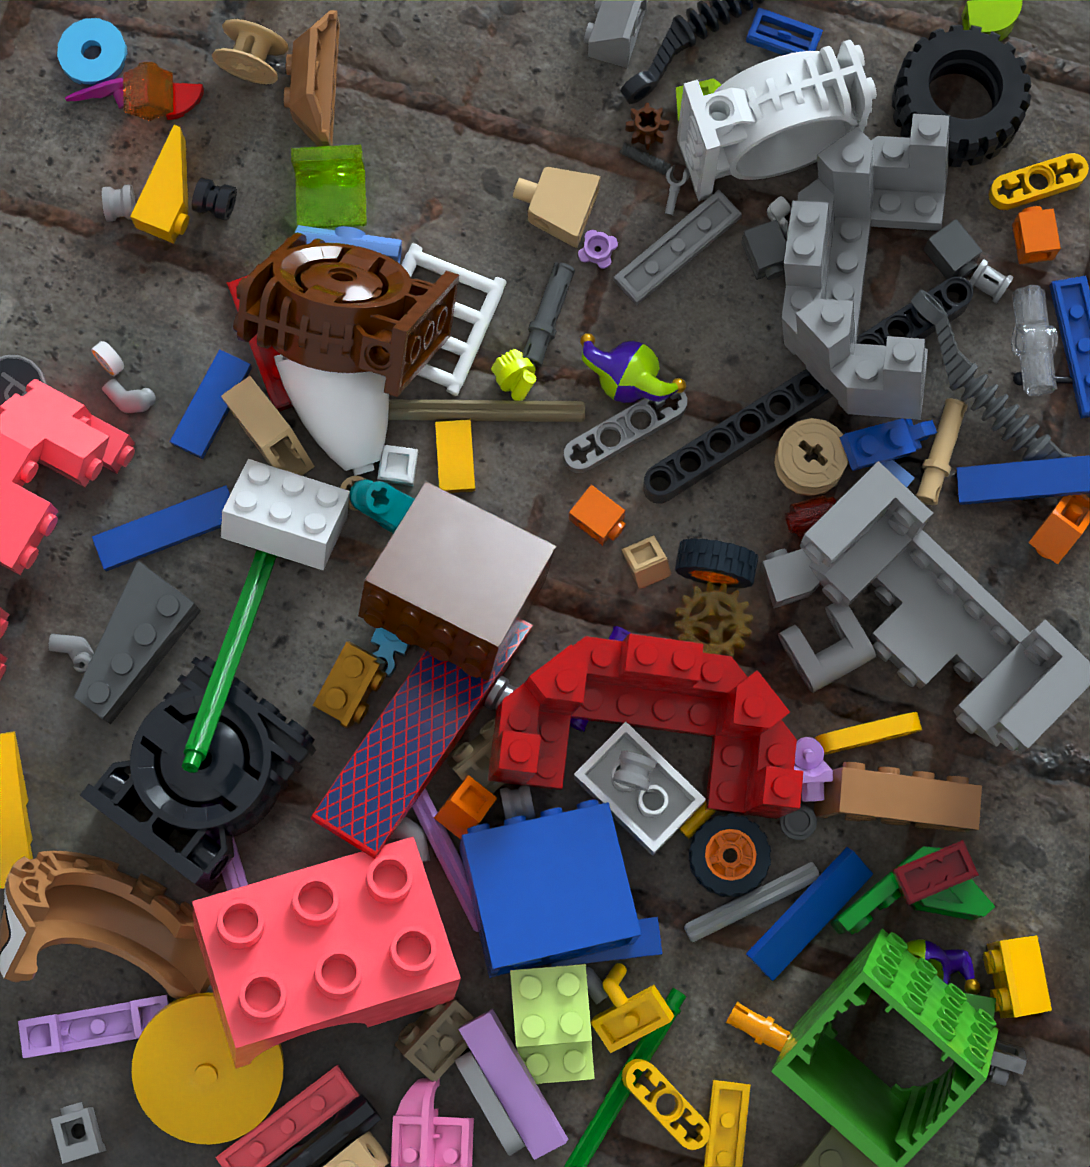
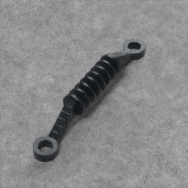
(681, 37)

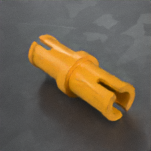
(758, 1027)

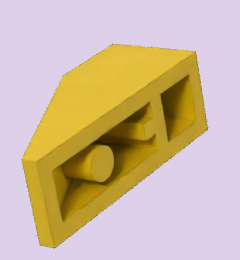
(164, 199)

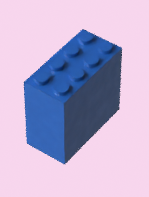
(549, 888)

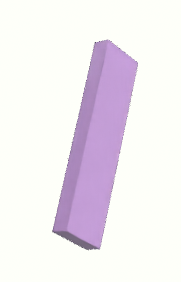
(513, 1084)

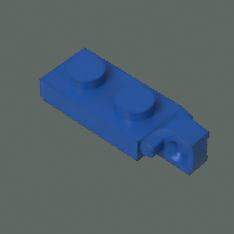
(885, 442)

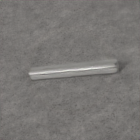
(751, 902)

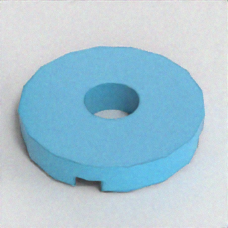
(90, 33)

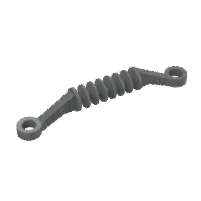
(961, 374)

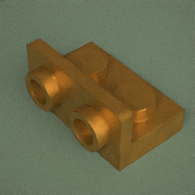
(350, 685)

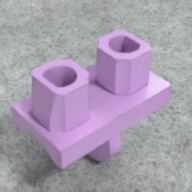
(816, 771)

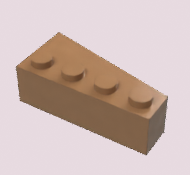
(901, 798)

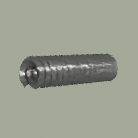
(644, 158)

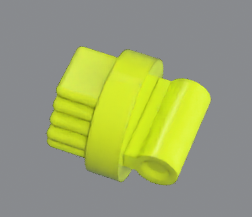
(514, 374)

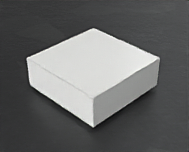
(397, 465)

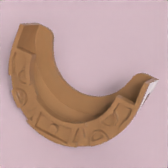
(91, 904)

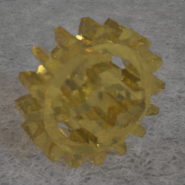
(729, 619)

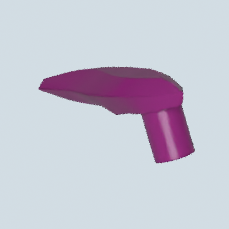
(101, 90)

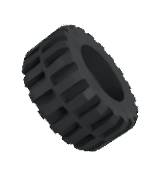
(982, 59)

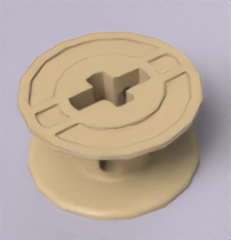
(250, 51)
(817, 475)

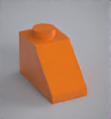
(1062, 527)

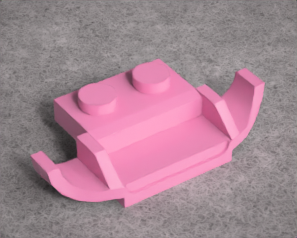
(426, 1139)

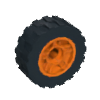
(716, 563)
(750, 849)

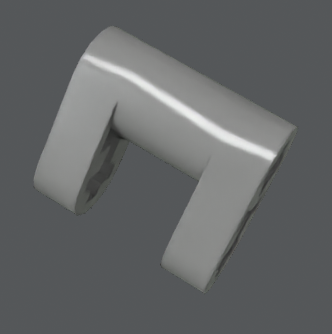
(834, 661)

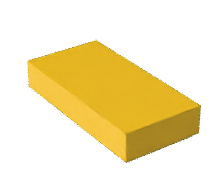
(455, 456)

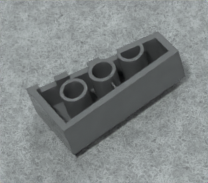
(136, 640)

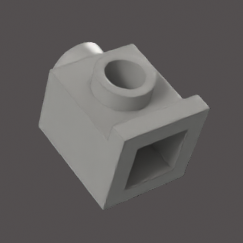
(69, 1145)

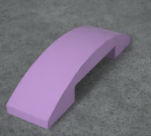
(87, 1027)

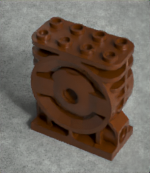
(345, 310)

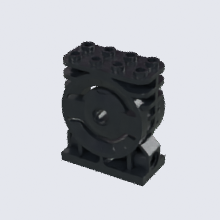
(274, 752)

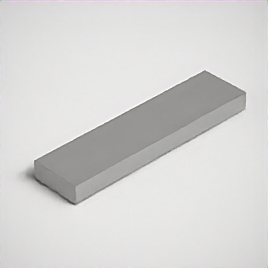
(677, 247)

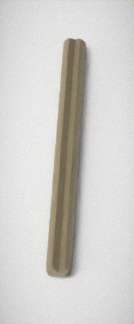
(487, 410)

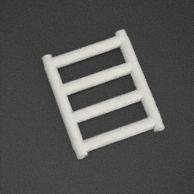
(480, 319)

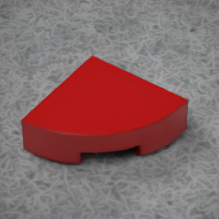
(185, 98)

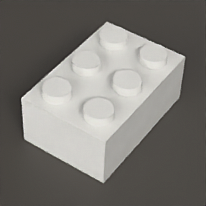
(285, 514)
(645, 815)

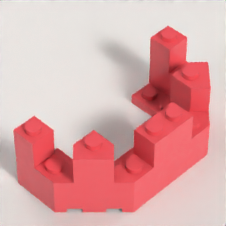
(65, 438)

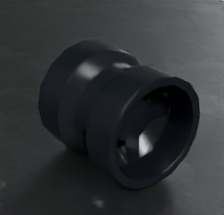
(214, 198)

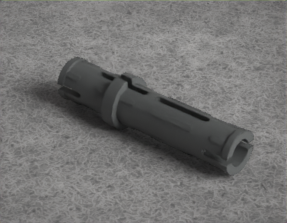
(543, 326)

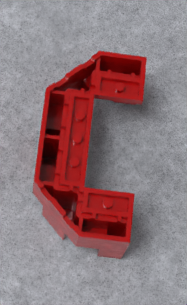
(658, 688)

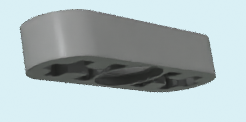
(489, 1103)

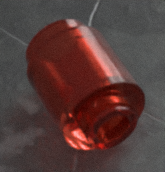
(807, 513)

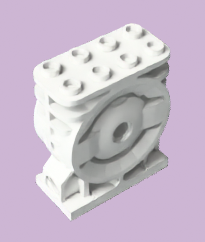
(773, 115)

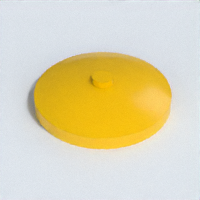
(190, 1079)

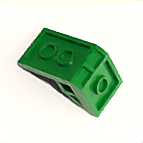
(959, 901)

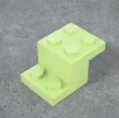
(553, 1022)

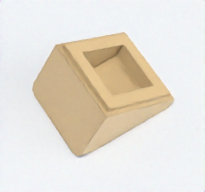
(647, 562)

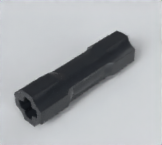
(347, 1126)

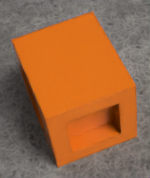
(1036, 235)
(598, 516)
(465, 807)

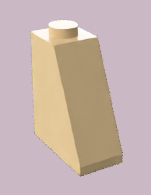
(267, 427)

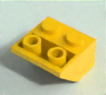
(1017, 977)

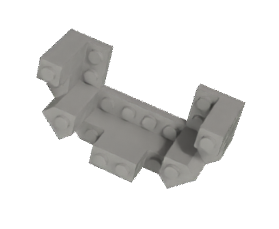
(858, 188)
(942, 614)

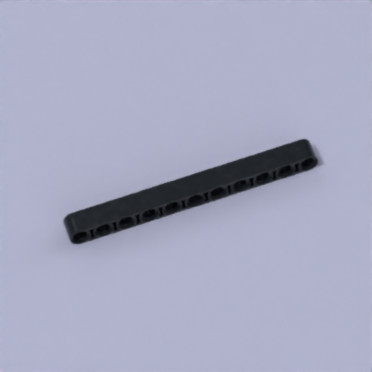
(790, 395)

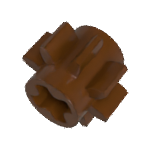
(648, 134)

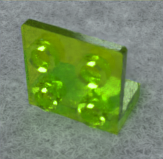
(330, 186)

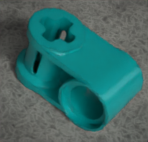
(385, 506)

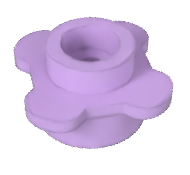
(598, 239)

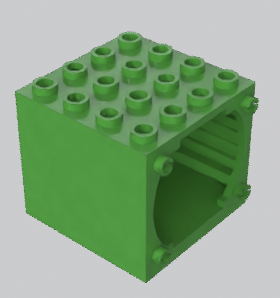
(879, 1119)

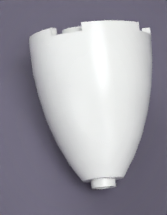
(340, 411)

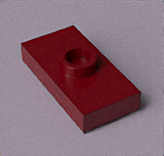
(935, 872)

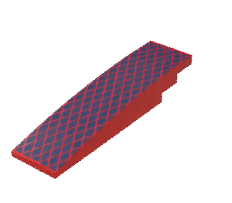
(406, 749)

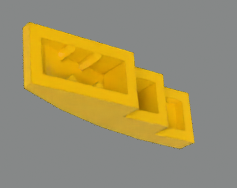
(14, 820)

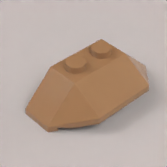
(314, 79)

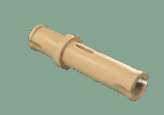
(937, 464)

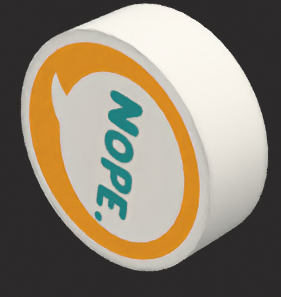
(108, 358)

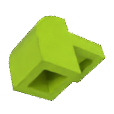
(992, 15)

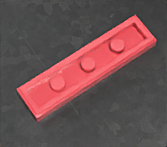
(291, 1122)

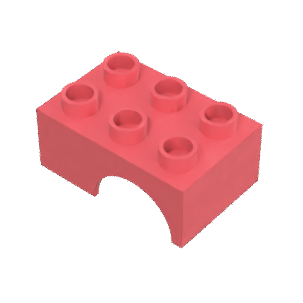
(325, 949)

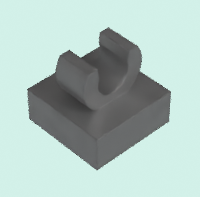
(1006, 1059)

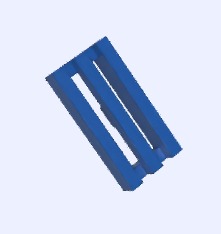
(786, 23)

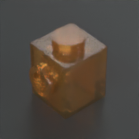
(148, 91)

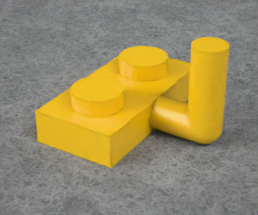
(630, 1016)

